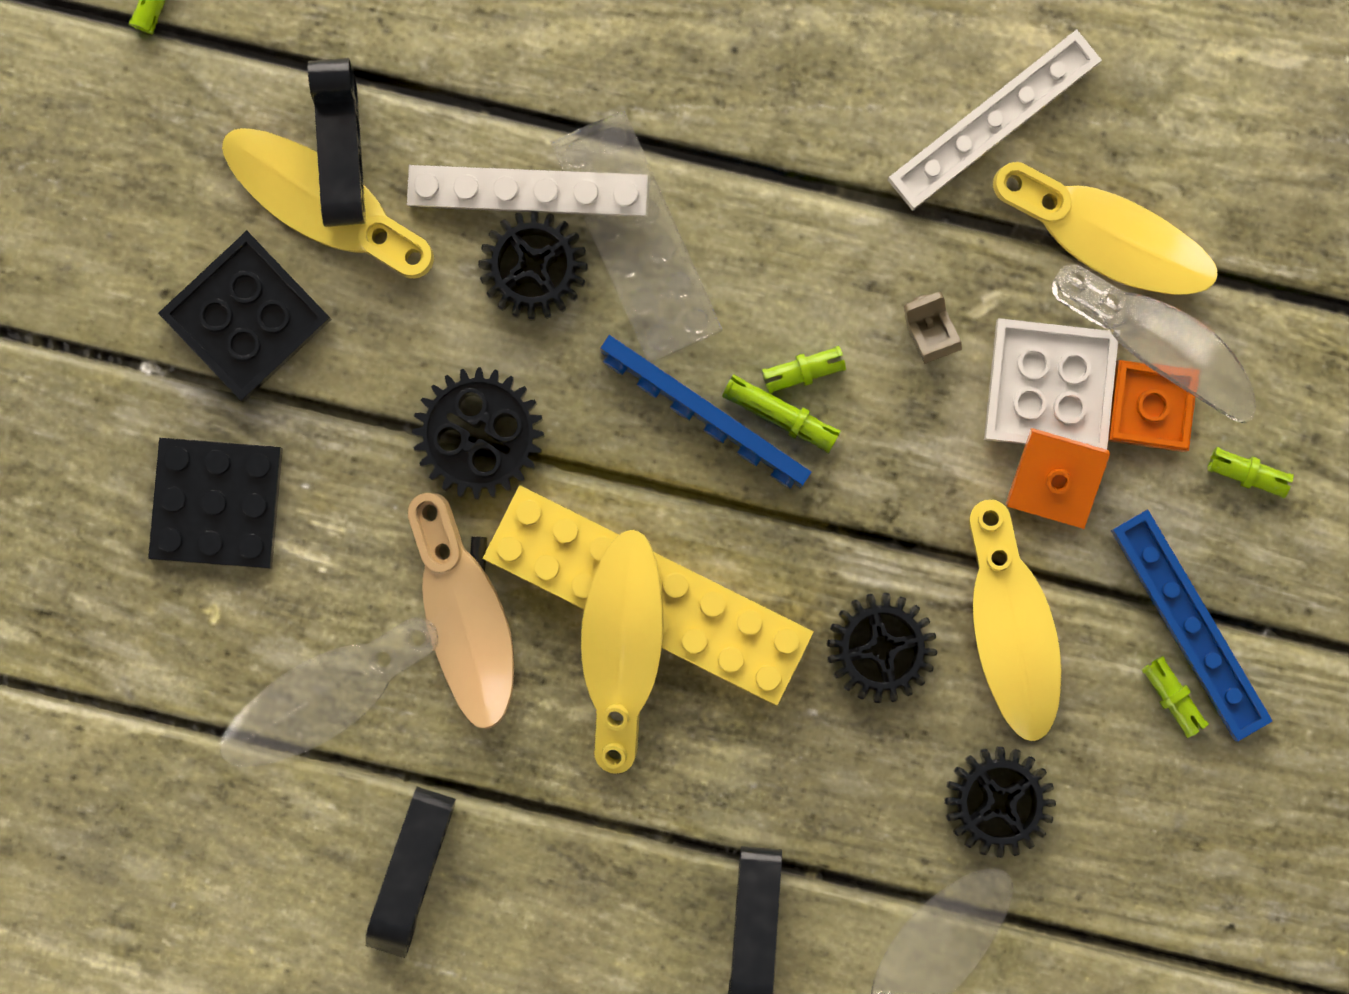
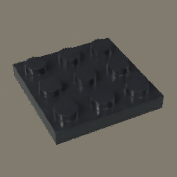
(244, 316)
(215, 503)

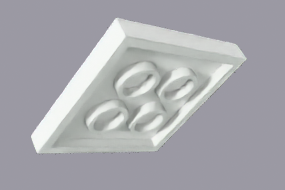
(1050, 382)

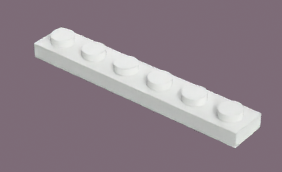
(994, 120)
(528, 190)

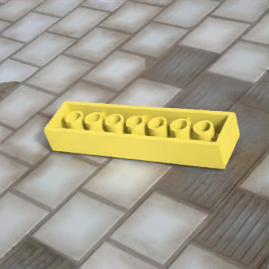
(699, 616)

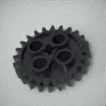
(498, 402)

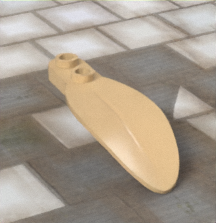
(468, 616)

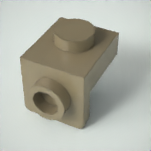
(931, 327)

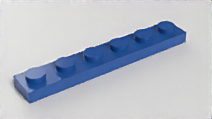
(689, 404)
(1191, 625)

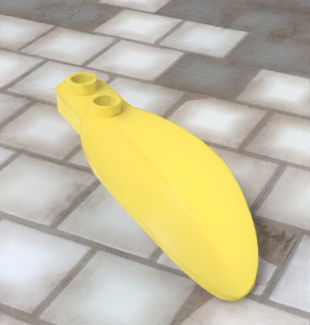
(286, 183)
(1111, 233)
(1014, 629)
(622, 644)

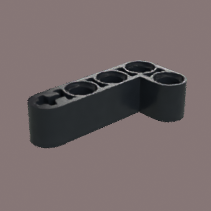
(338, 141)
(409, 872)
(756, 921)

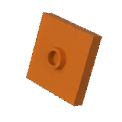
(1149, 409)
(1057, 478)

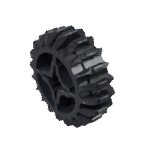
(513, 237)
(914, 640)
(1016, 791)

